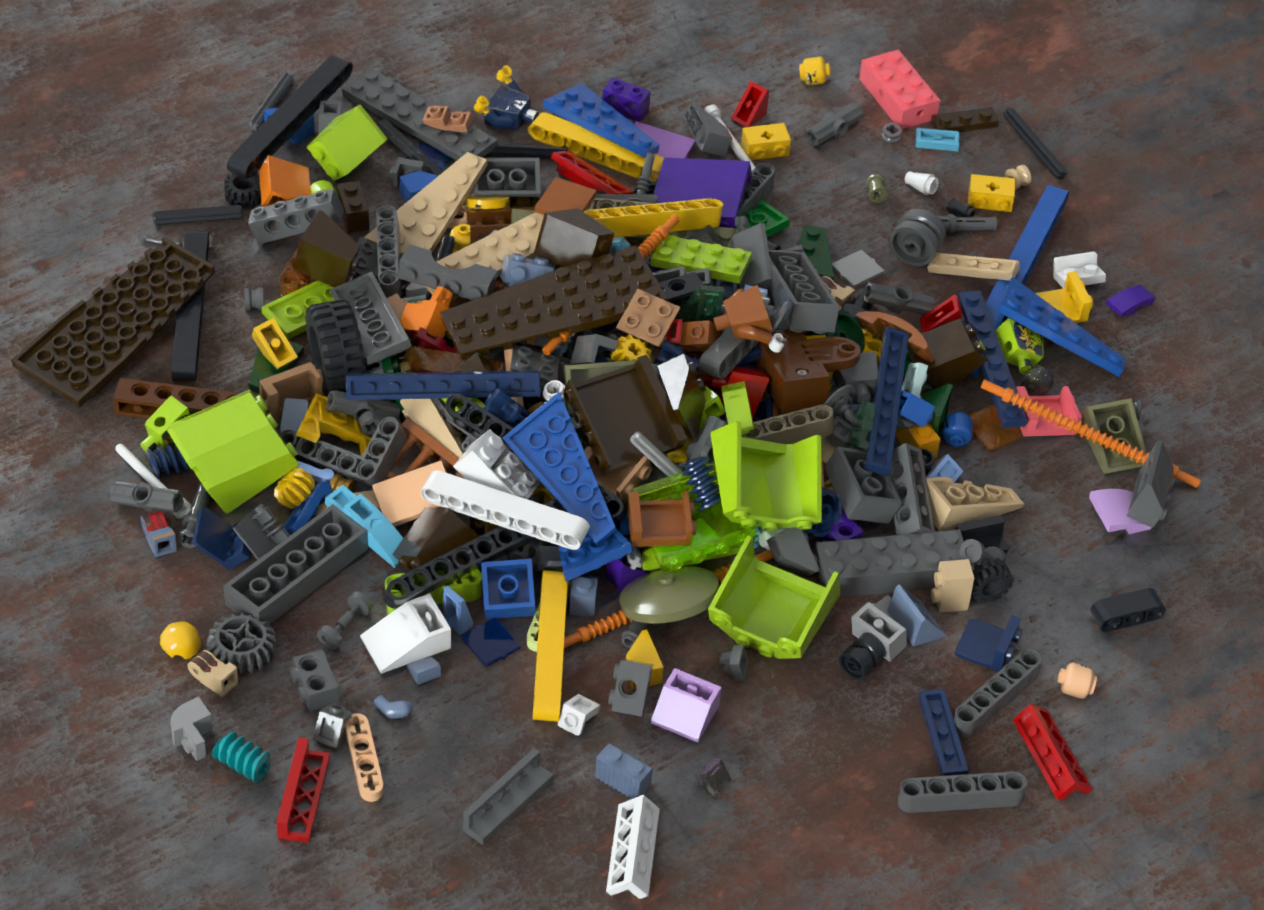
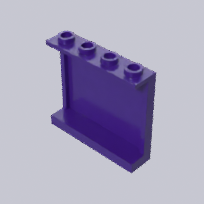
(703, 179)

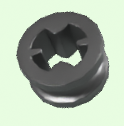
(891, 127)

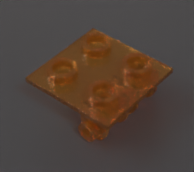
(990, 430)

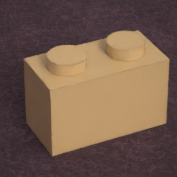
(953, 585)

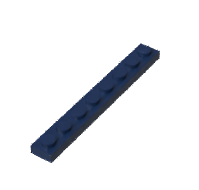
(996, 368)
(442, 385)
(887, 401)

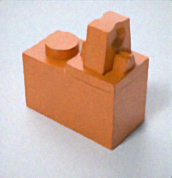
(427, 314)

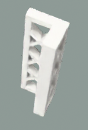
(640, 847)

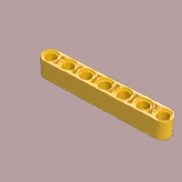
(590, 146)
(646, 218)
(550, 646)

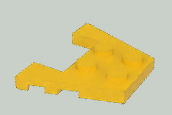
(319, 420)

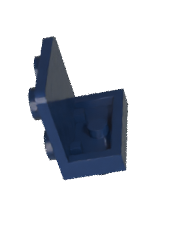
(219, 540)
(989, 644)

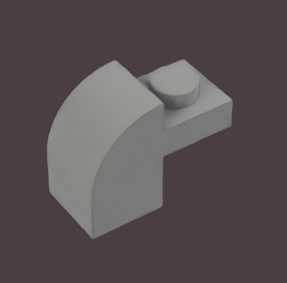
(188, 725)

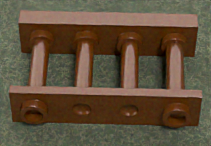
(485, 221)

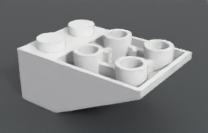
(495, 466)
(408, 634)

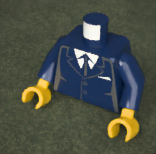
(508, 105)

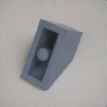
(583, 595)

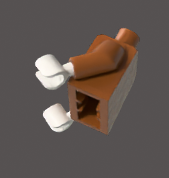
(749, 318)

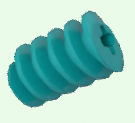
(242, 756)

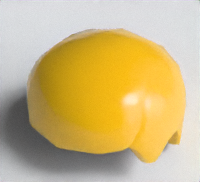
(180, 639)

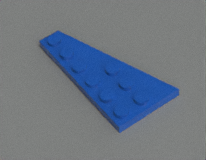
(557, 459)
(591, 556)

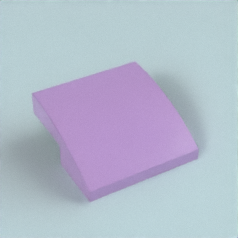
(1113, 507)

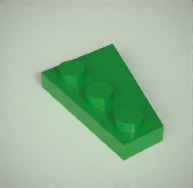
(766, 214)

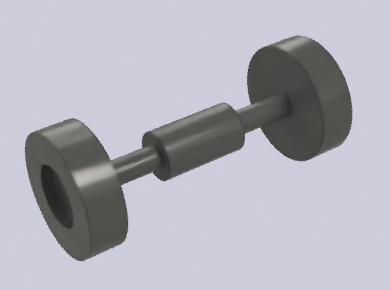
(975, 552)
(329, 636)

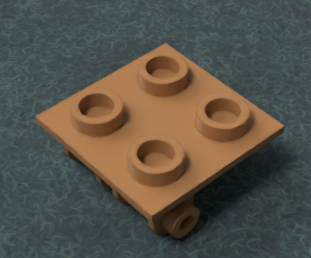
(648, 318)

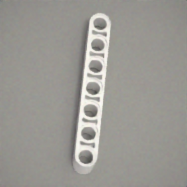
(505, 510)

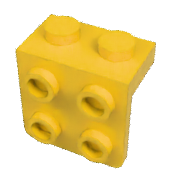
(1072, 299)

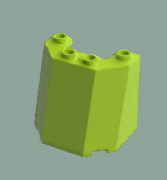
(234, 448)
(768, 480)
(770, 606)

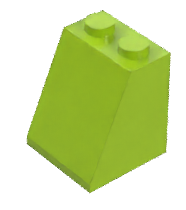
(346, 142)

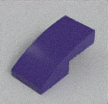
(1128, 300)

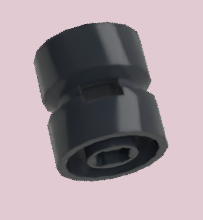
(862, 656)

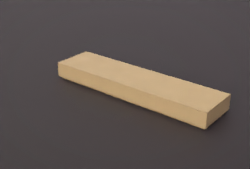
(974, 266)

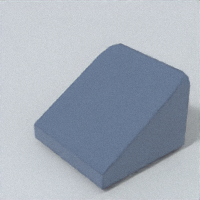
(424, 670)

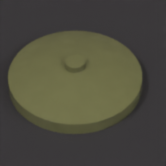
(669, 595)

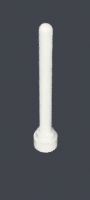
(714, 111)
(149, 477)

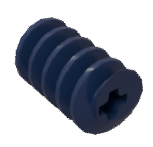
(166, 460)
(702, 481)

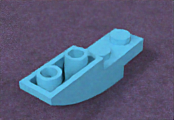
(382, 535)

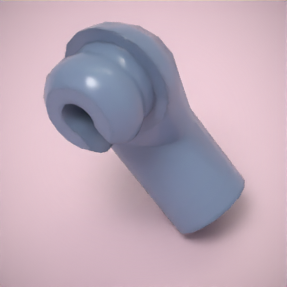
(393, 709)

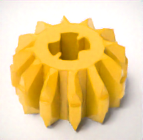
(629, 349)
(294, 488)

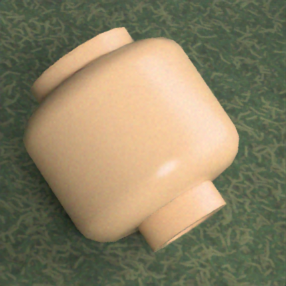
(1077, 680)

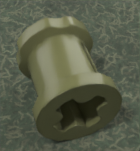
(876, 184)

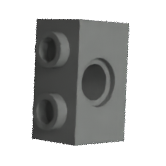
(641, 675)

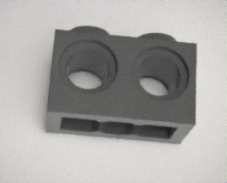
(315, 680)

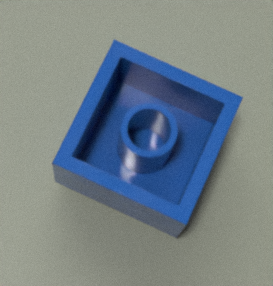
(508, 588)

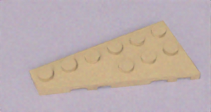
(435, 206)

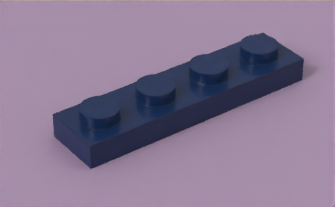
(943, 732)

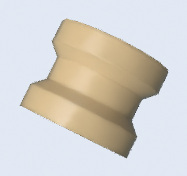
(1020, 174)

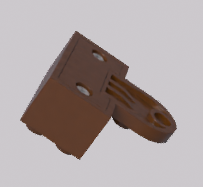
(801, 368)

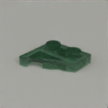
(702, 305)
(864, 416)

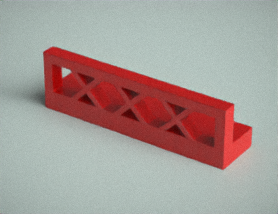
(587, 175)
(1051, 752)
(294, 787)

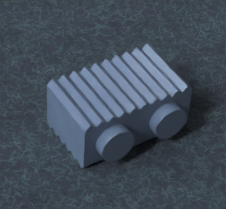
(623, 772)

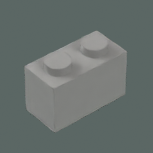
(875, 622)

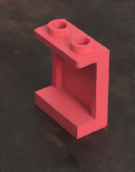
(1062, 403)

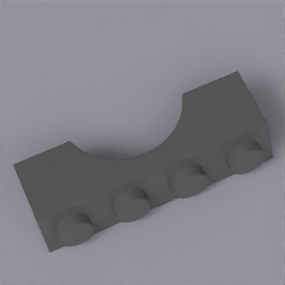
(420, 268)

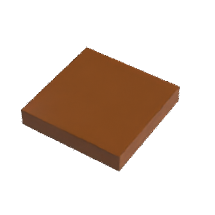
(565, 196)

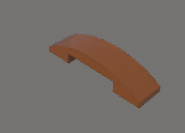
(877, 322)

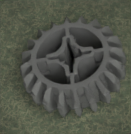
(242, 642)

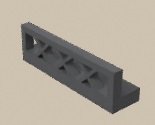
(506, 798)

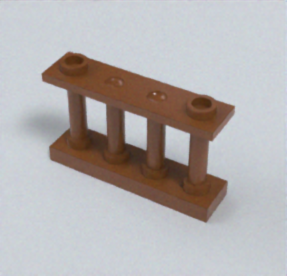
(429, 448)

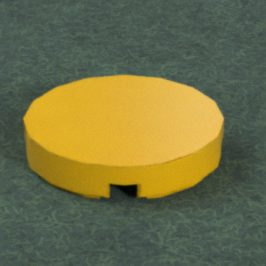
(487, 202)

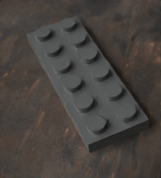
(378, 324)

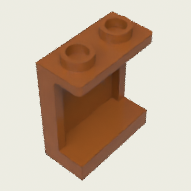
(660, 521)

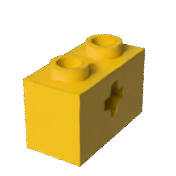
(766, 141)
(991, 192)

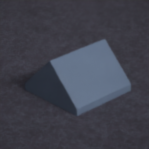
(914, 617)

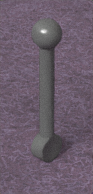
(143, 238)

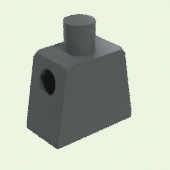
(861, 376)

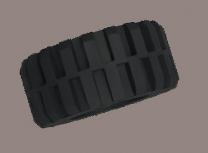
(334, 342)

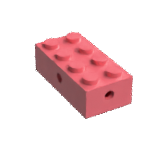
(899, 89)

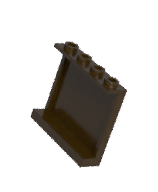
(618, 406)

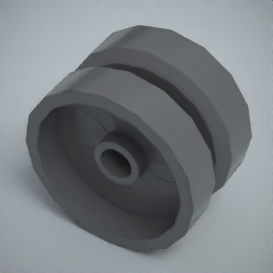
(917, 237)

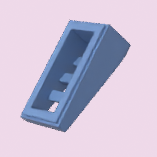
(456, 611)

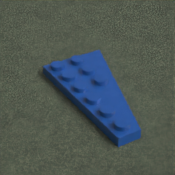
(594, 114)
(1038, 315)

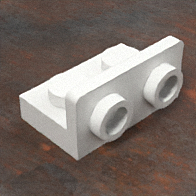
(1085, 266)

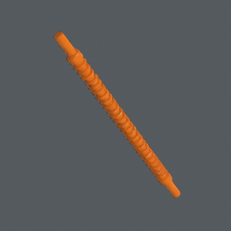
(645, 249)
(1009, 396)
(583, 634)

